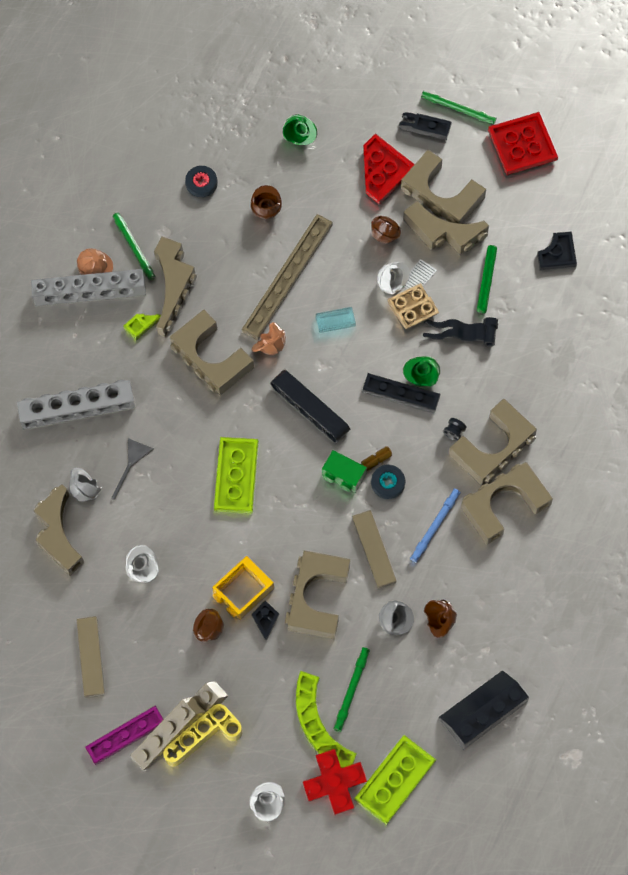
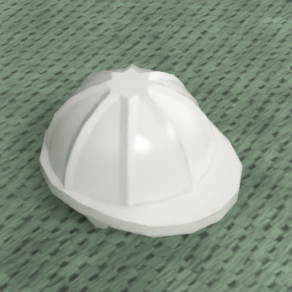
(393, 277)
(142, 564)
(267, 801)

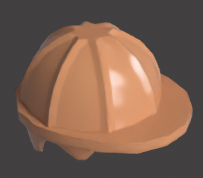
(94, 261)
(272, 342)

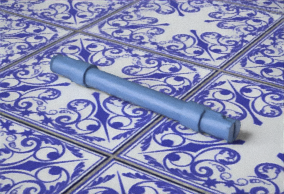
(422, 546)

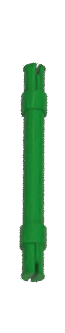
(460, 108)
(144, 264)
(343, 712)

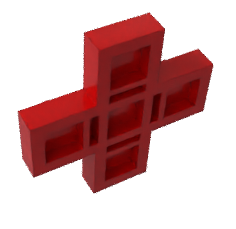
(335, 781)

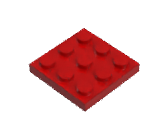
(522, 143)

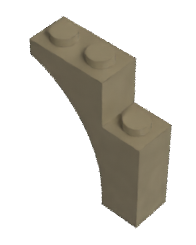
(436, 231)
(53, 538)

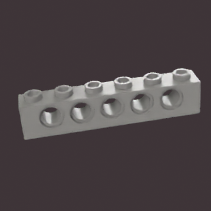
(88, 287)
(84, 409)

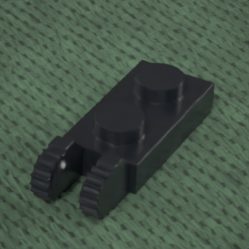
(426, 125)

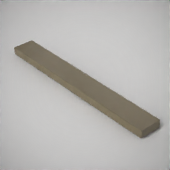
(287, 277)

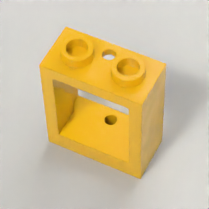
(248, 565)

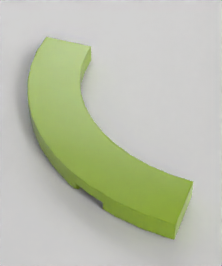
(311, 722)

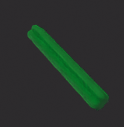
(487, 279)

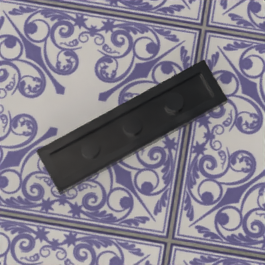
(401, 392)

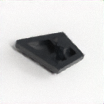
(265, 618)

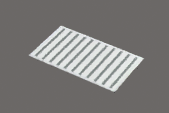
(420, 274)

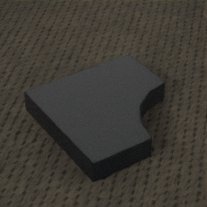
(559, 253)

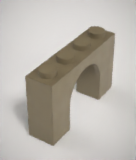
(452, 209)
(218, 375)
(483, 465)
(519, 480)
(312, 568)

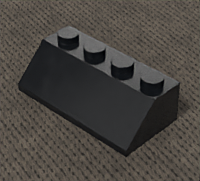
(484, 709)

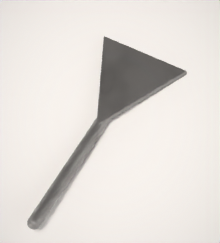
(135, 452)

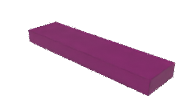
(124, 735)

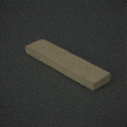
(374, 549)
(90, 657)

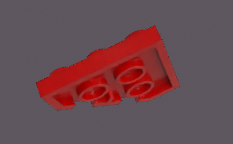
(383, 168)

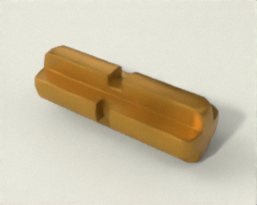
(379, 456)

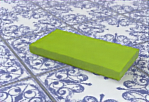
(236, 475)
(395, 779)

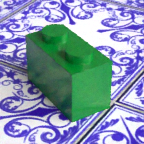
(343, 471)

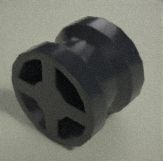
(454, 429)

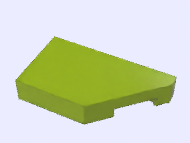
(140, 324)

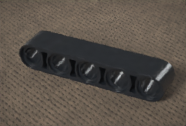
(310, 406)

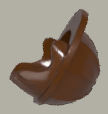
(266, 202)
(385, 229)
(440, 617)
(208, 625)

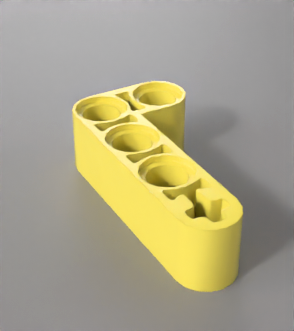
(199, 737)

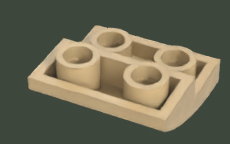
(413, 306)

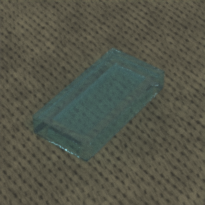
(335, 319)

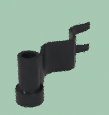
(466, 332)

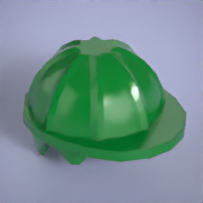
(299, 130)
(422, 371)

